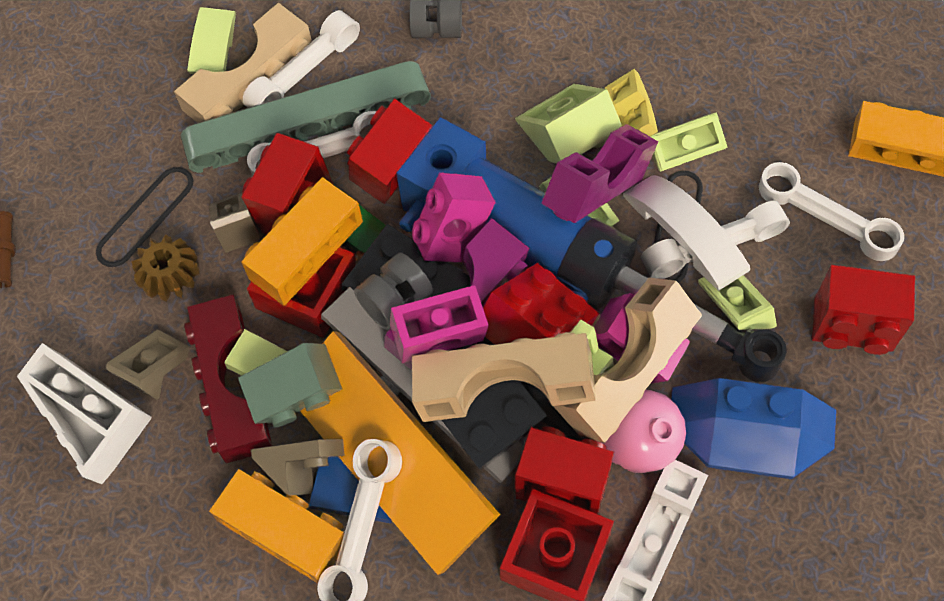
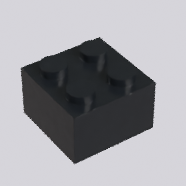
(496, 421)

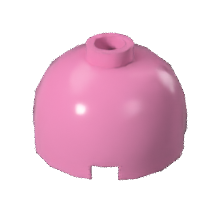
(648, 434)

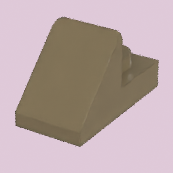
(148, 362)
(292, 463)

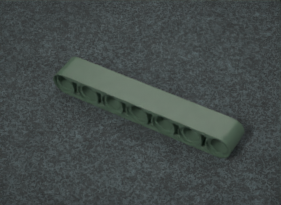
(302, 115)

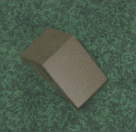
(233, 223)

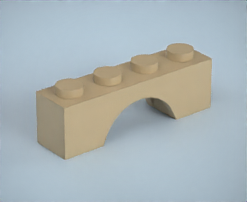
(217, 94)
(658, 323)
(450, 380)

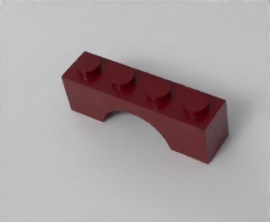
(214, 332)

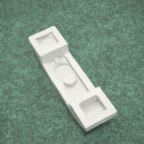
(691, 227)
(656, 534)

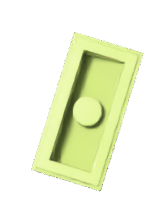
(688, 141)
(742, 304)

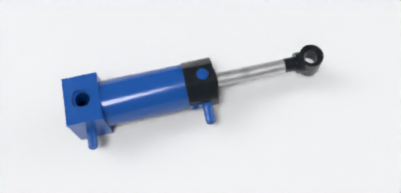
(582, 255)

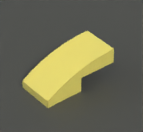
(632, 103)

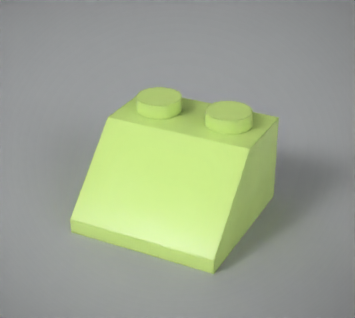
(571, 121)

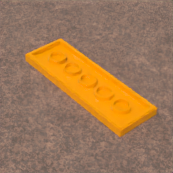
(431, 494)

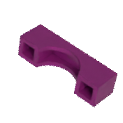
(585, 185)
(491, 261)

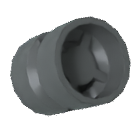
(448, 18)
(397, 285)

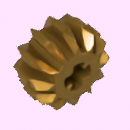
(179, 273)

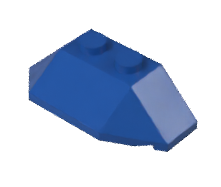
(755, 426)

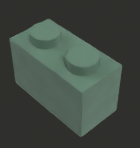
(289, 384)

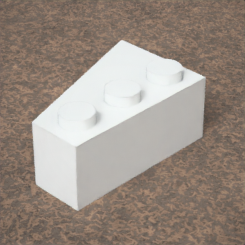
(84, 412)

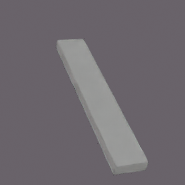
(368, 338)

